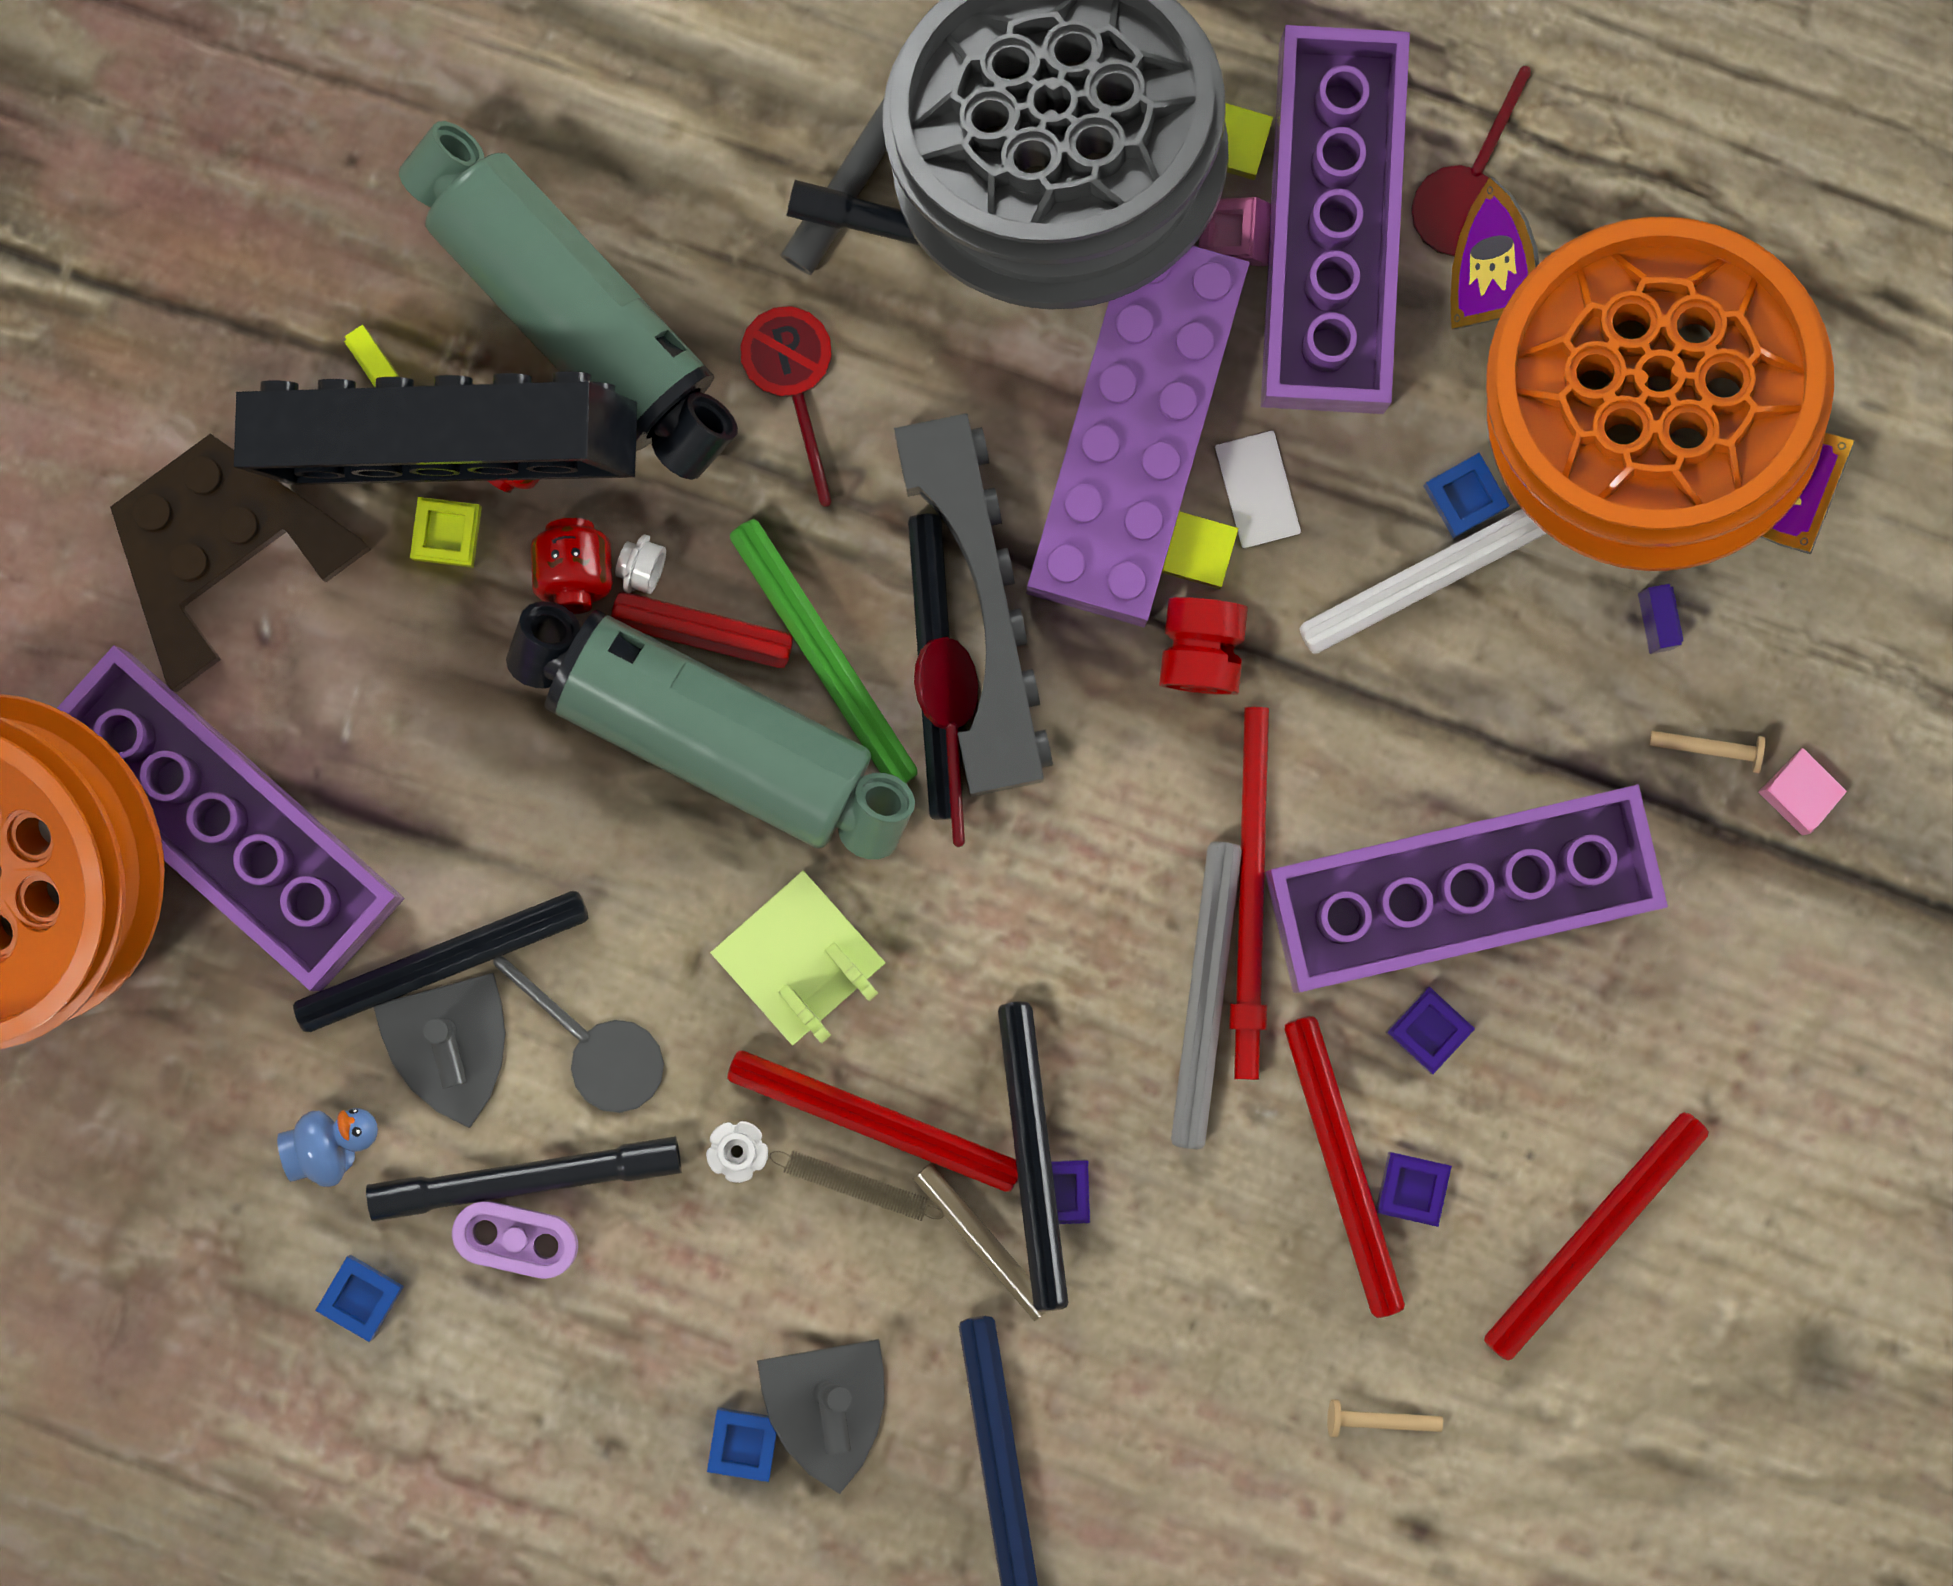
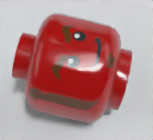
(571, 564)

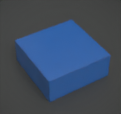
(1466, 495)
(359, 1298)
(742, 1445)

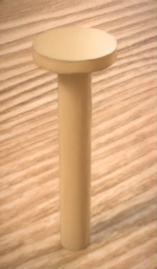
(1711, 747)
(1338, 1418)

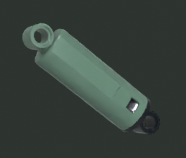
(566, 294)
(709, 730)

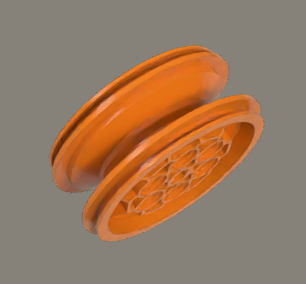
(1651, 499)
(99, 859)

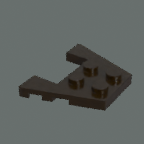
(200, 525)

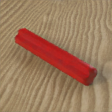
(703, 630)

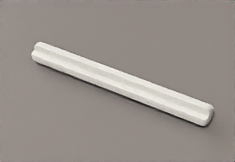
(1419, 581)

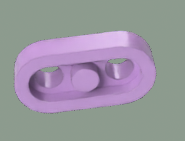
(515, 1240)

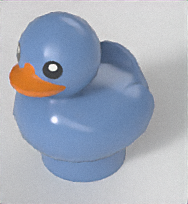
(325, 1148)

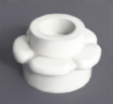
(640, 565)
(754, 1151)

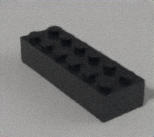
(436, 431)

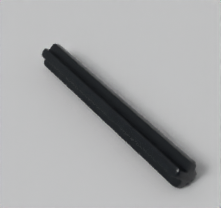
(931, 623)
(440, 961)
(1033, 1157)

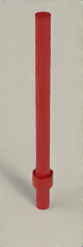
(1248, 1014)

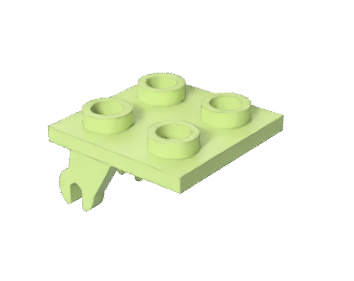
(799, 959)

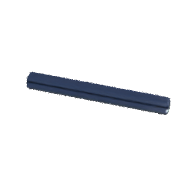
(997, 1452)

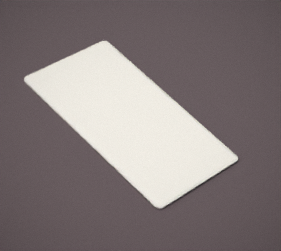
(1258, 489)

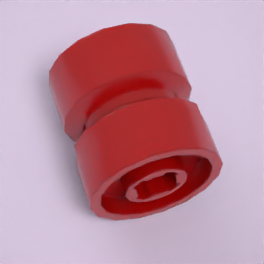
(1203, 646)

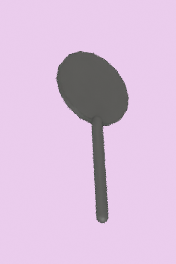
(614, 1062)

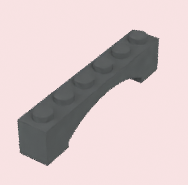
(942, 466)

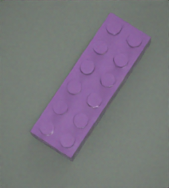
(1335, 219)
(1137, 439)
(234, 826)
(1466, 889)

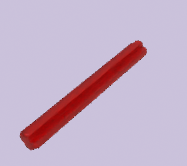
(873, 1120)
(1344, 1167)
(1596, 1236)

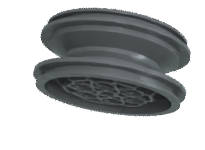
(1080, 224)

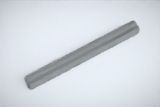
(1206, 995)

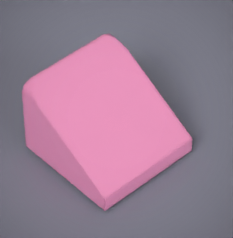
(1240, 230)
(1803, 792)

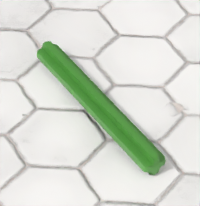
(822, 651)

